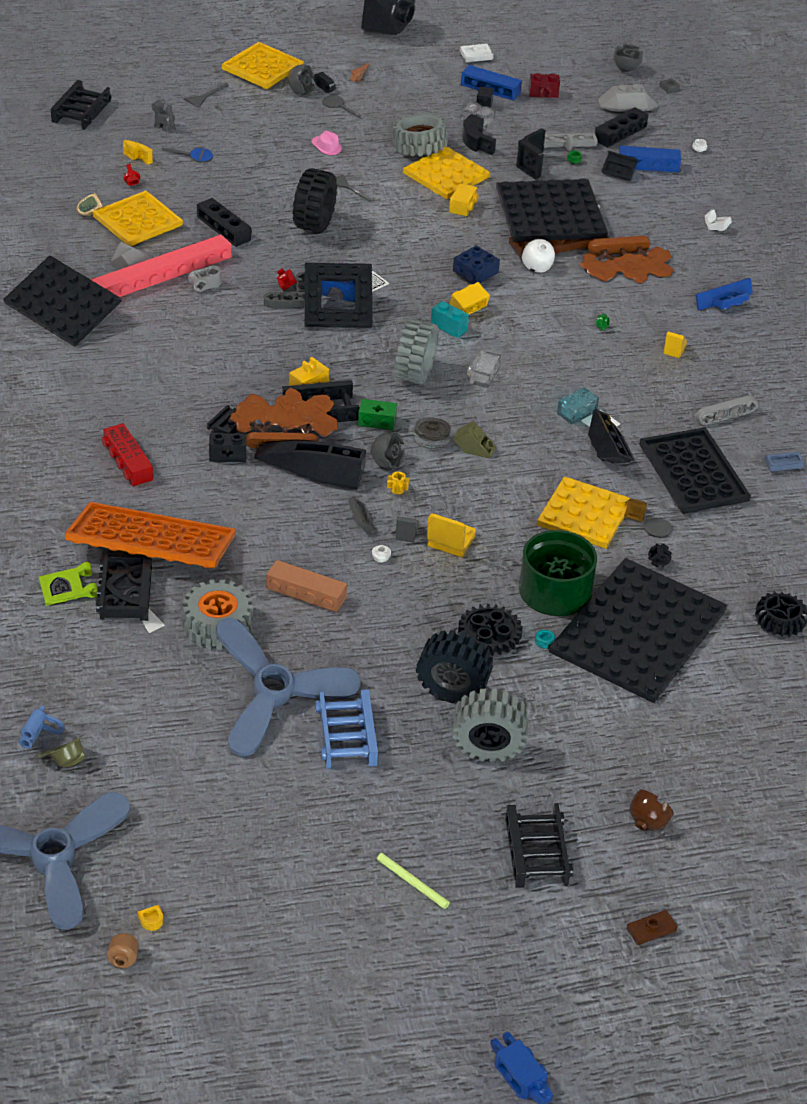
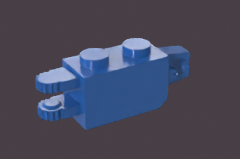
(521, 1069)

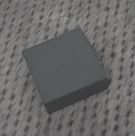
(669, 85)

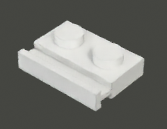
(476, 52)

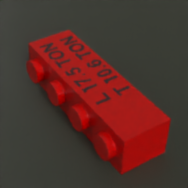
(127, 454)

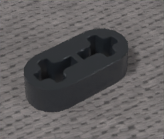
(324, 82)

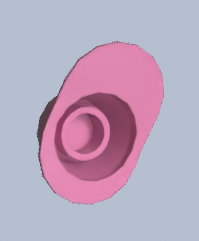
(327, 143)

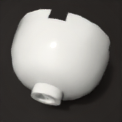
(538, 255)

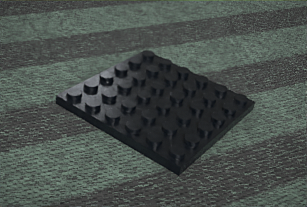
(551, 210)

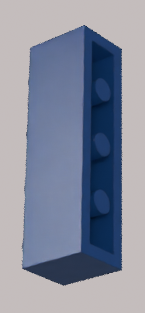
(503, 85)
(654, 158)

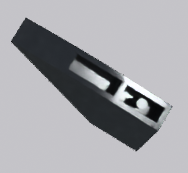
(317, 461)

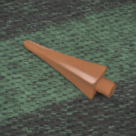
(358, 73)

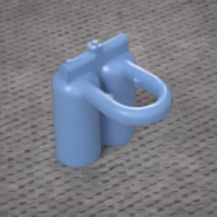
(34, 726)

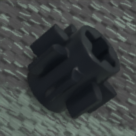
(659, 555)

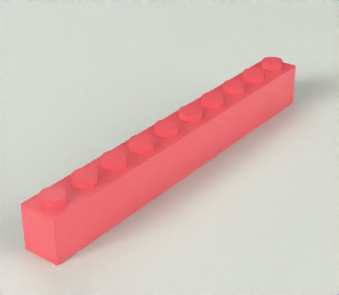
(166, 266)

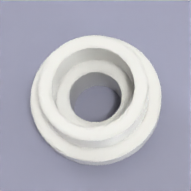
(699, 145)
(381, 553)

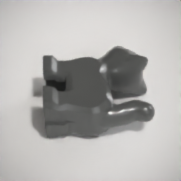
(163, 117)

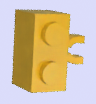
(309, 373)

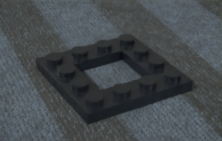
(357, 272)

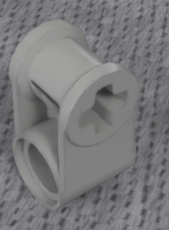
(207, 278)

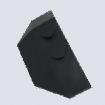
(608, 439)

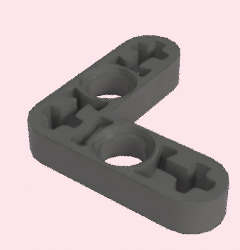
(297, 298)

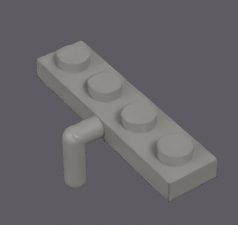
(570, 140)

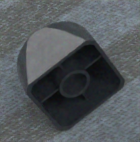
(387, 16)

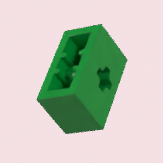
(377, 414)

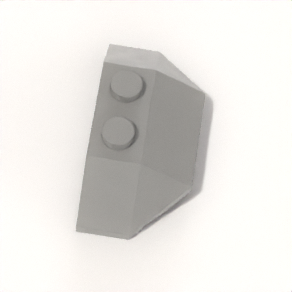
(626, 97)

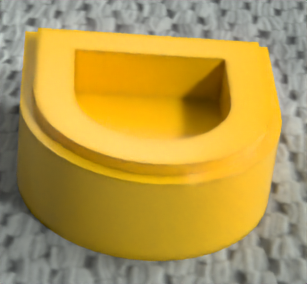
(151, 918)

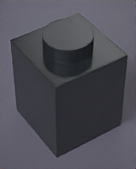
(485, 96)

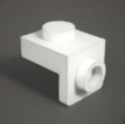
(717, 223)

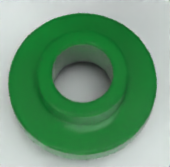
(574, 157)
(602, 321)

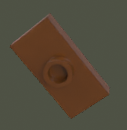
(652, 927)

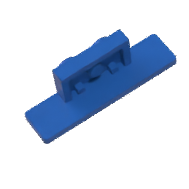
(725, 295)

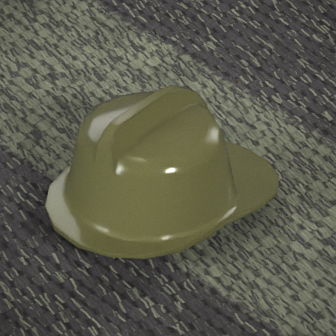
(67, 754)

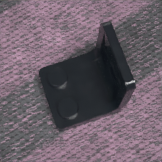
(531, 153)

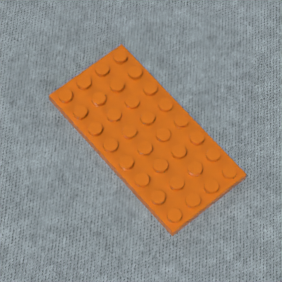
(151, 534)

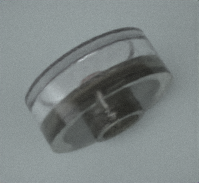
(432, 433)

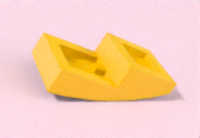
(137, 151)

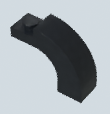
(473, 135)

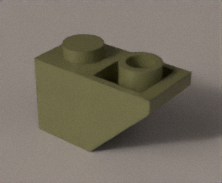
(474, 440)

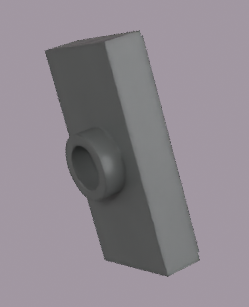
(361, 514)

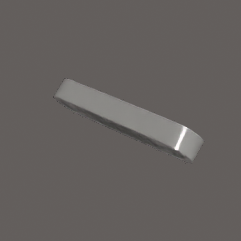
(744, 406)

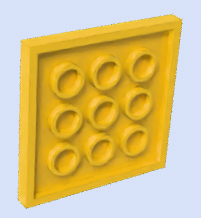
(261, 65)
(445, 171)
(137, 218)
(584, 511)

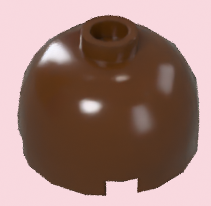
(648, 812)

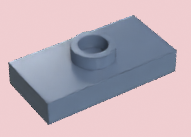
(784, 461)

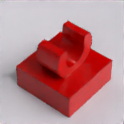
(286, 279)

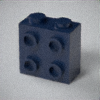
(476, 265)

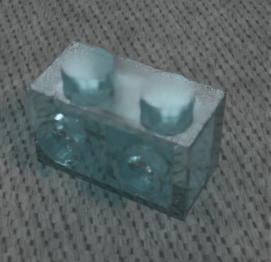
(577, 405)

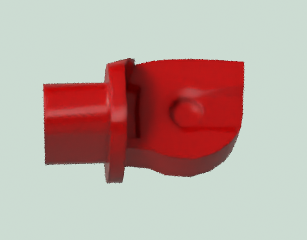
(131, 177)

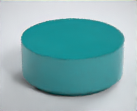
(544, 638)

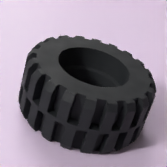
(315, 200)

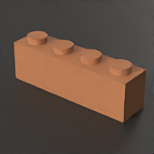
(306, 585)

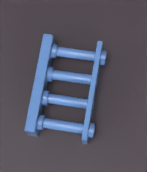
(364, 719)

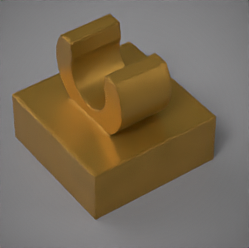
(636, 509)

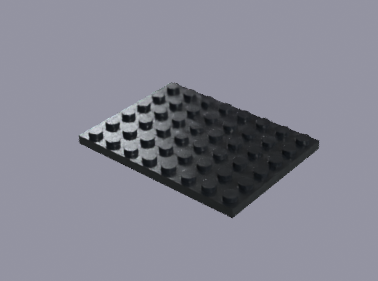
(638, 629)

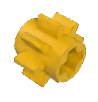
(398, 482)

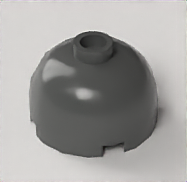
(628, 57)
(301, 79)
(387, 450)

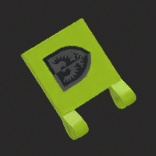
(67, 585)

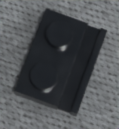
(619, 166)
(221, 422)

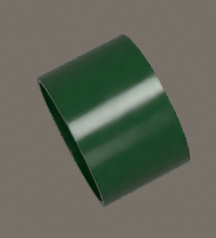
(557, 572)

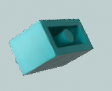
(450, 319)

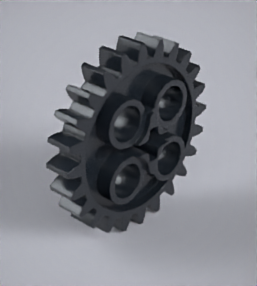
(490, 622)

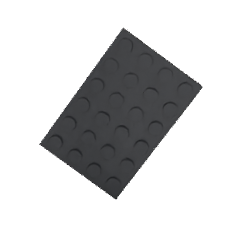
(62, 300)
(694, 470)

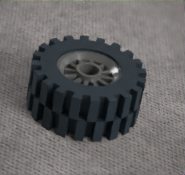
(454, 665)

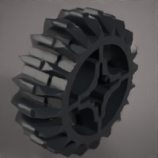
(781, 614)

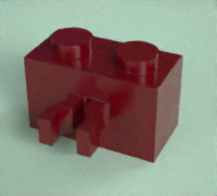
(544, 85)

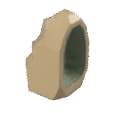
(88, 205)

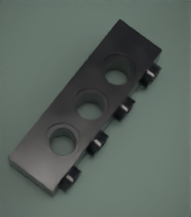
(621, 127)
(224, 222)

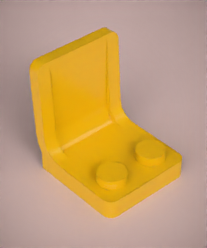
(449, 535)

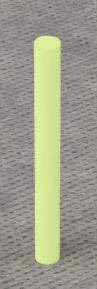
(415, 882)

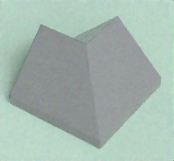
(127, 256)

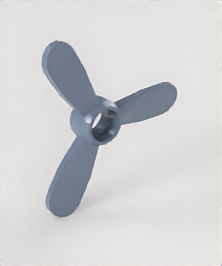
(255, 719)
(60, 885)

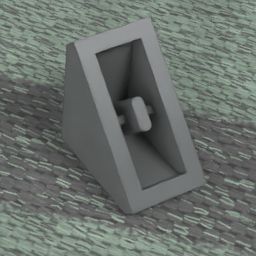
(406, 529)

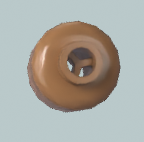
(123, 949)

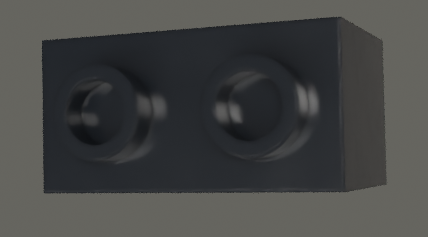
(227, 447)

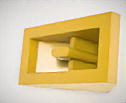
(674, 344)

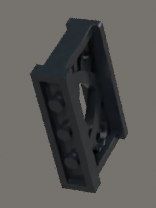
(137, 605)

